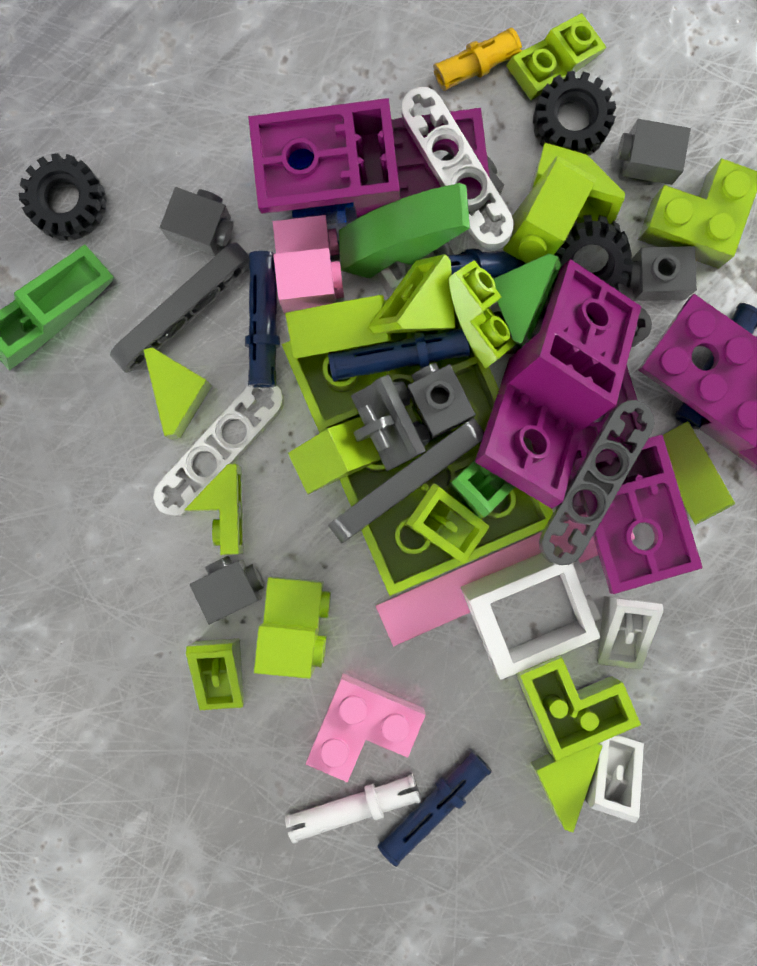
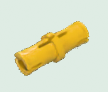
(477, 59)

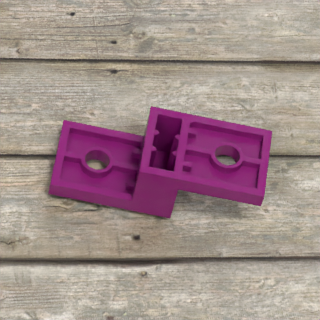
(356, 156)
(559, 384)
(726, 391)
(646, 497)

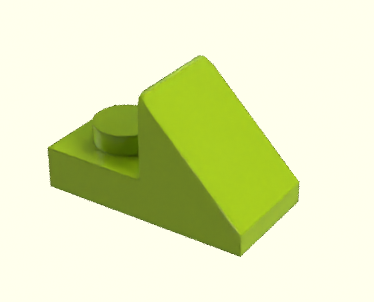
(225, 496)

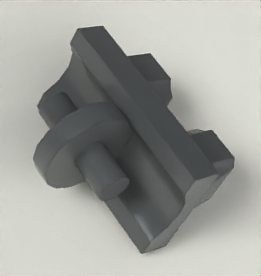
(388, 422)

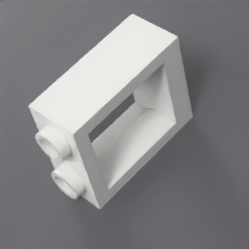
(516, 578)

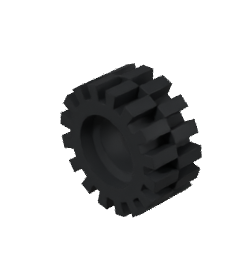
(579, 91)
(44, 179)
(606, 236)

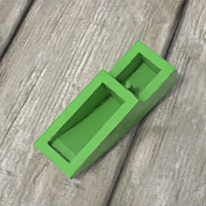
(403, 230)
(50, 304)

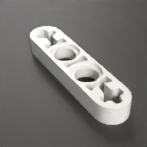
(461, 166)
(213, 442)

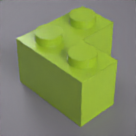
(708, 221)
(290, 629)
(574, 718)

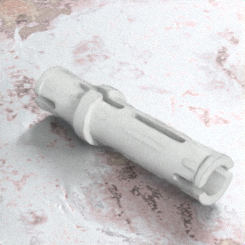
(352, 808)

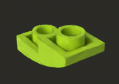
(563, 50)
(472, 295)
(335, 326)
(696, 475)

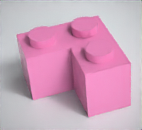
(304, 263)
(362, 714)

